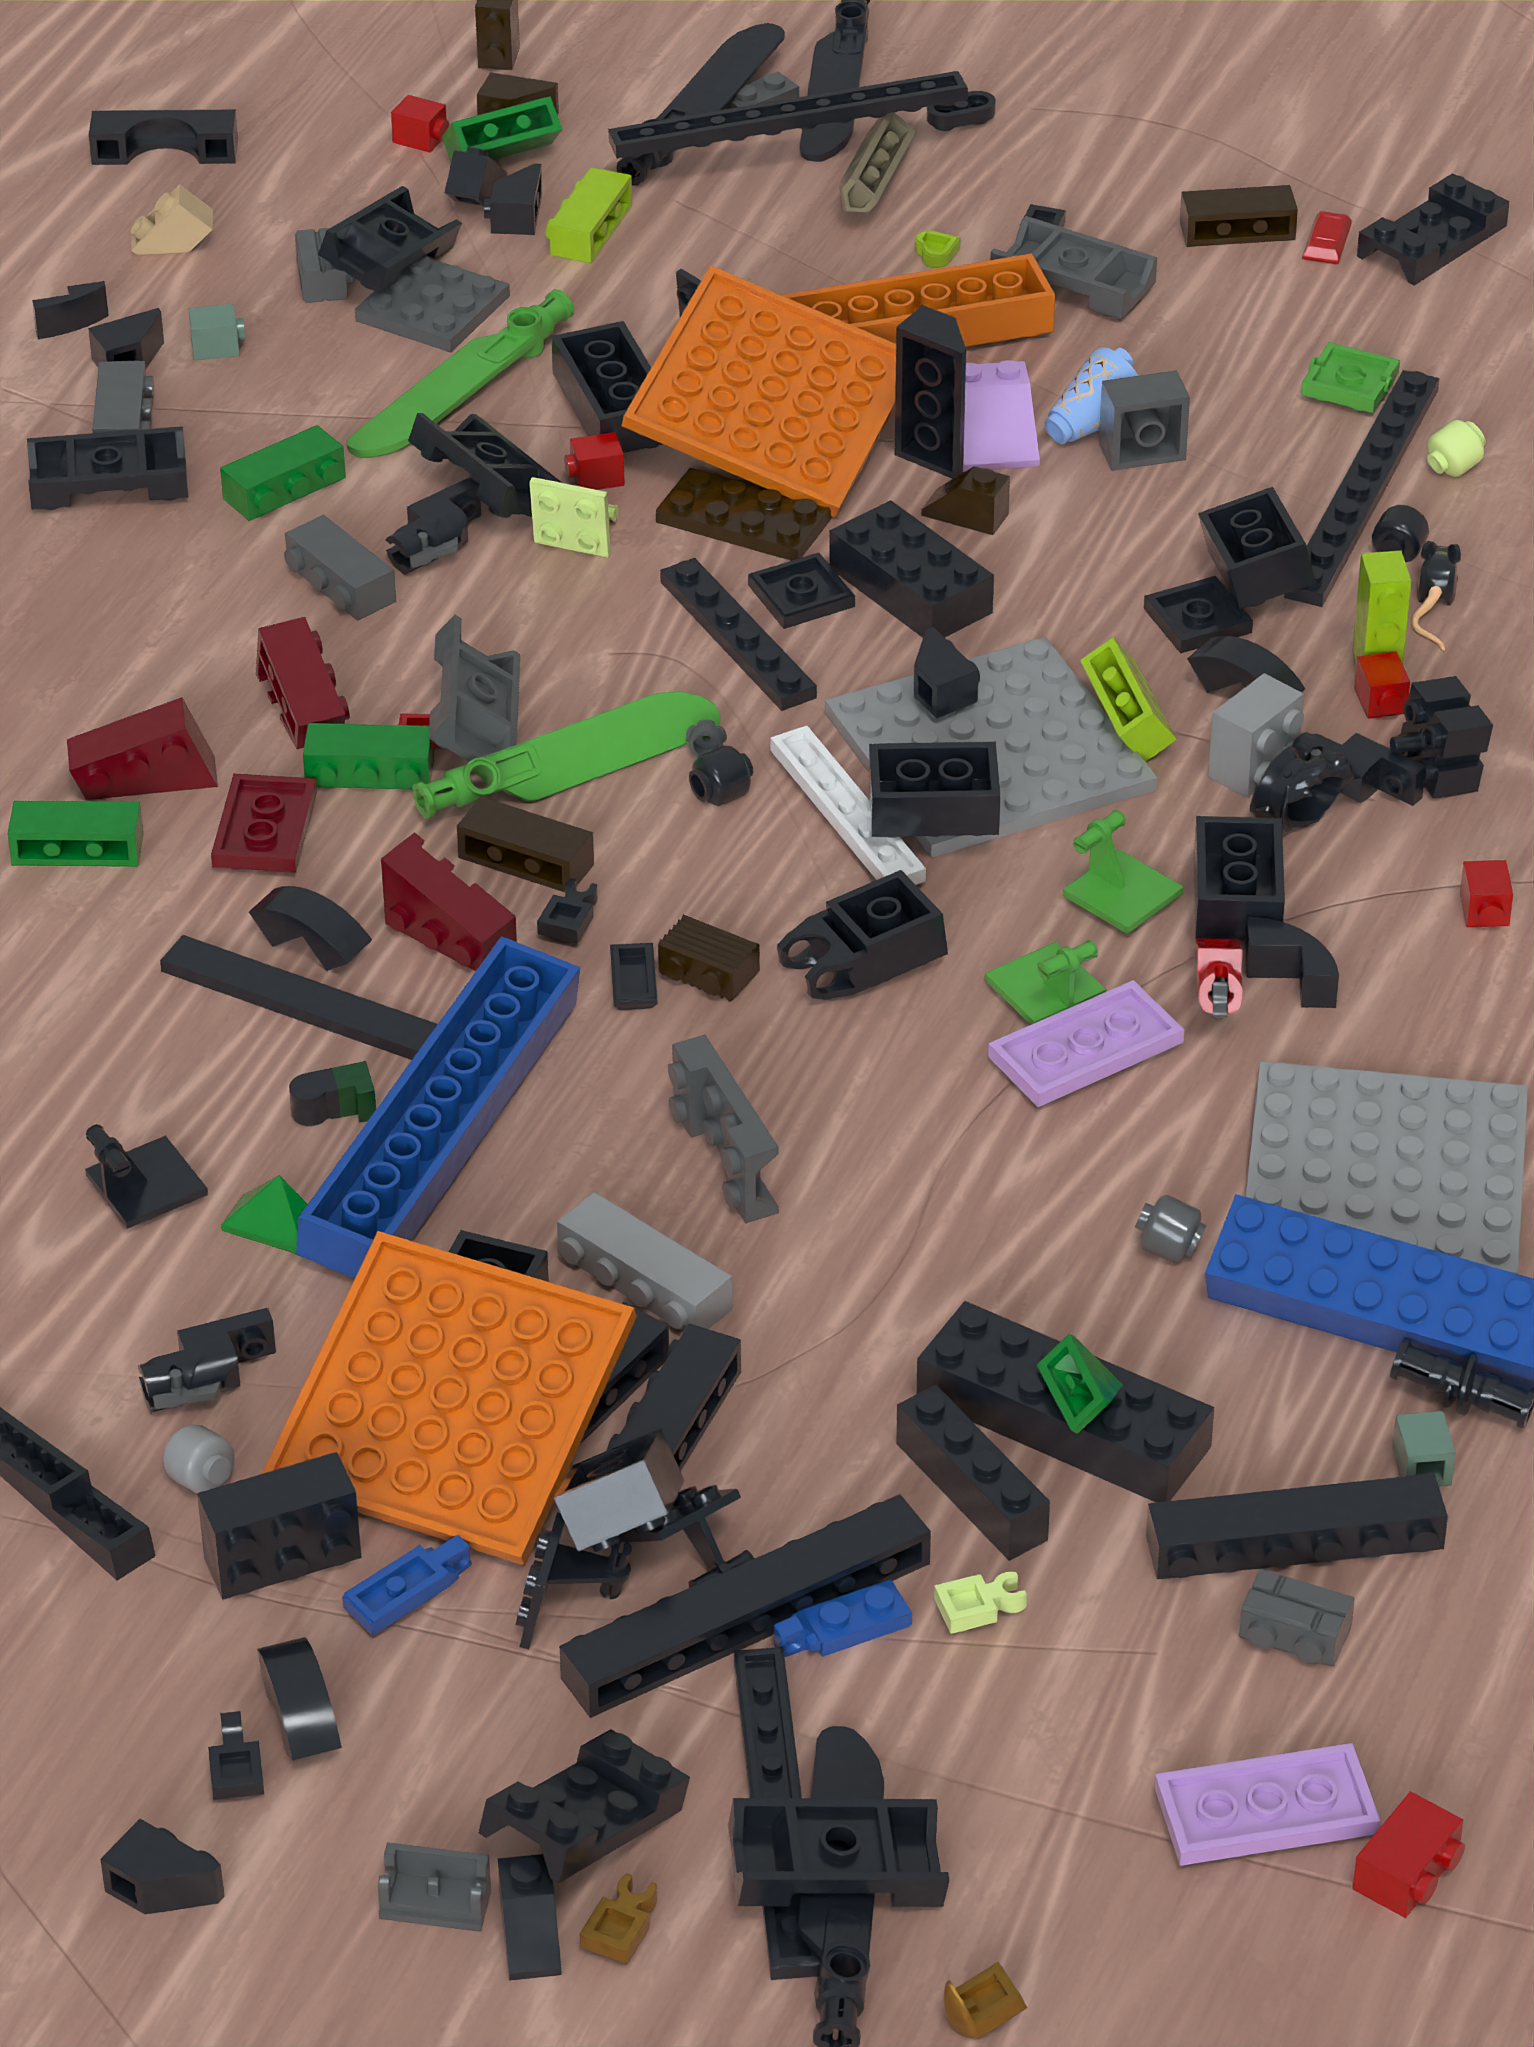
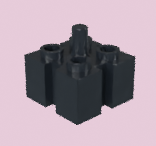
(1444, 736)

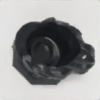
(1300, 788)

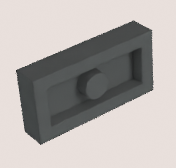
(766, 89)

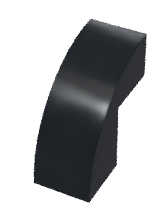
(1234, 660)
(325, 926)
(1287, 951)
(301, 1698)

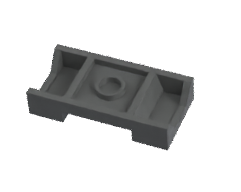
(1086, 265)
(477, 697)
(714, 1105)

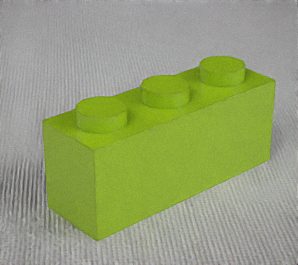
(590, 215)
(1381, 604)
(1128, 699)

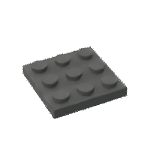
(433, 303)

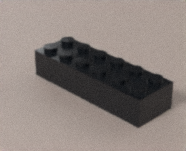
(1139, 1441)

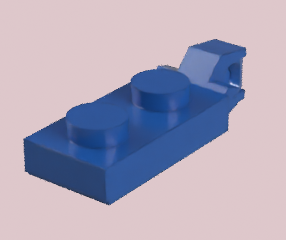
(406, 1584)
(844, 1621)

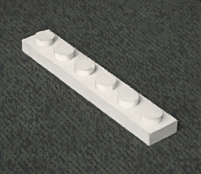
(842, 804)

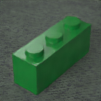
(506, 130)
(283, 472)
(368, 755)
(75, 833)

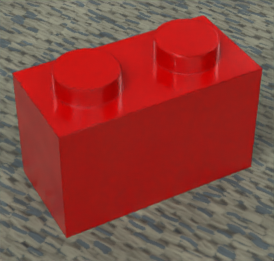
(1409, 1855)

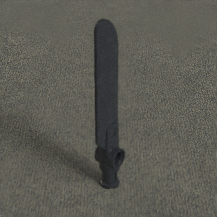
(834, 68)
(712, 87)
(841, 1923)

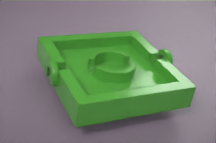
(1350, 377)

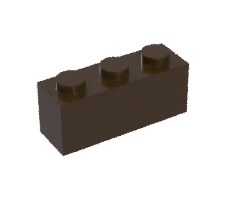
(1238, 215)
(524, 844)

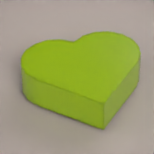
(936, 248)

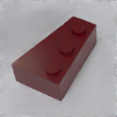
(299, 678)
(143, 755)
(439, 908)

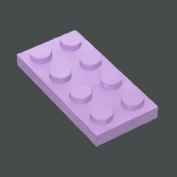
(1085, 1043)
(1266, 1804)

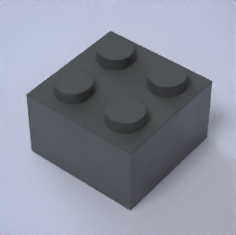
(1144, 420)

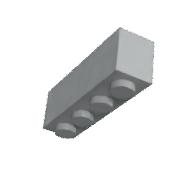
(644, 1264)

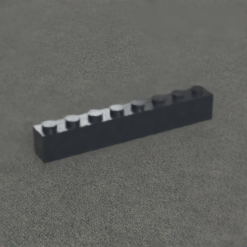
(741, 1605)

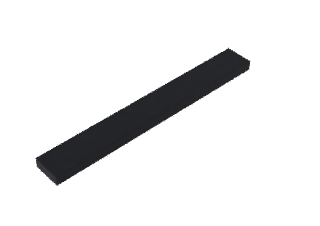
(297, 997)
(773, 1774)

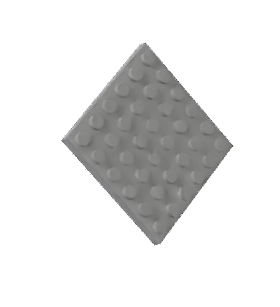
(1048, 729)
(1394, 1156)

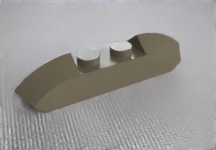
(874, 163)

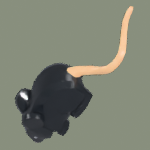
(1436, 580)

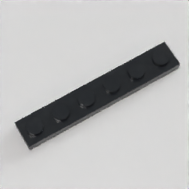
(738, 634)

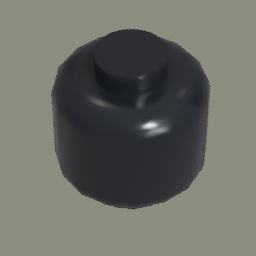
(1401, 530)
(721, 775)

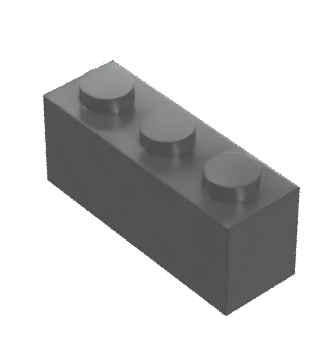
(123, 397)
(340, 567)

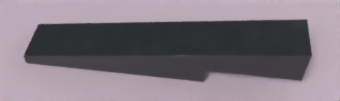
(66, 1497)

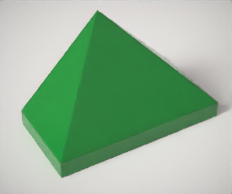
(267, 1215)
(1078, 1382)

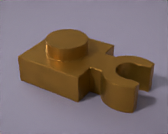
(619, 1925)

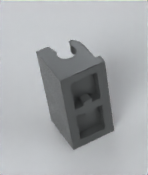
(434, 1887)

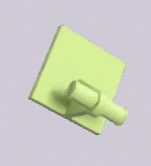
(571, 517)

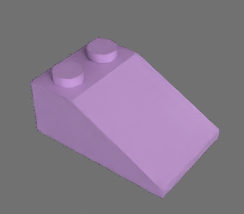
(999, 417)

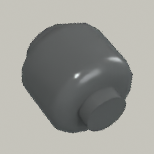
(1170, 1228)

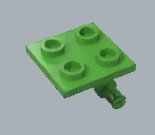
(1117, 884)
(1046, 980)

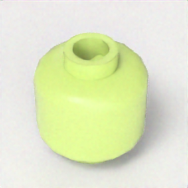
(1456, 448)

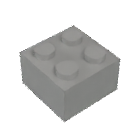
(1252, 732)

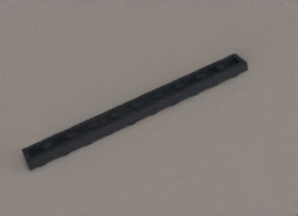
(787, 114)
(1366, 482)

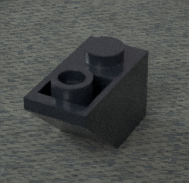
(472, 176)
(128, 338)
(943, 676)
(159, 1872)

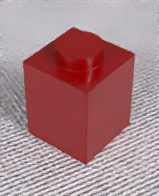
(418, 123)
(596, 461)
(1381, 684)
(1486, 893)

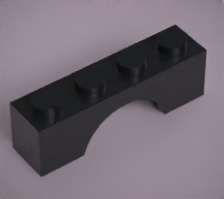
(124, 134)

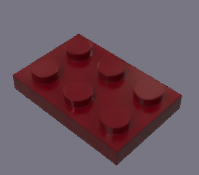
(264, 823)

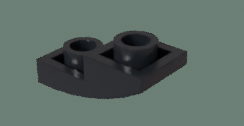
(70, 312)

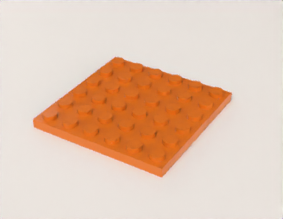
(768, 391)
(455, 1393)

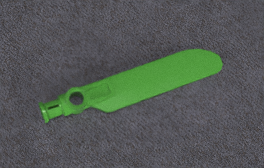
(462, 376)
(572, 753)

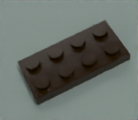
(743, 514)

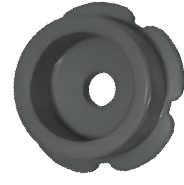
(700, 745)

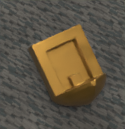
(982, 2002)

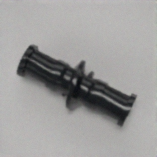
(1463, 1383)

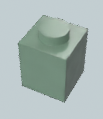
(215, 332)
(1424, 1446)

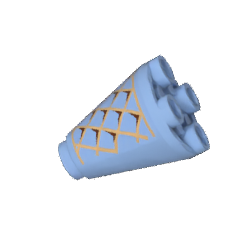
(1079, 405)

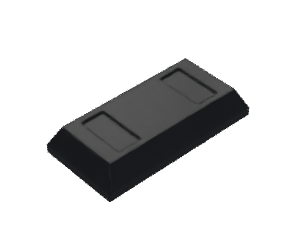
(633, 976)

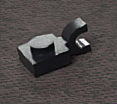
(236, 1763)

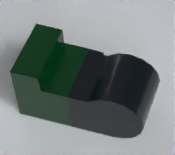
(332, 1094)

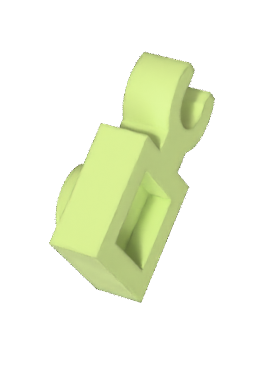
(973, 1604)

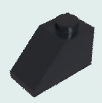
(515, 202)
(529, 1917)

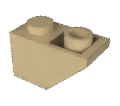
(173, 225)

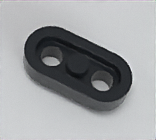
(976, 110)

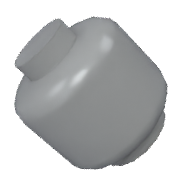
(198, 1458)

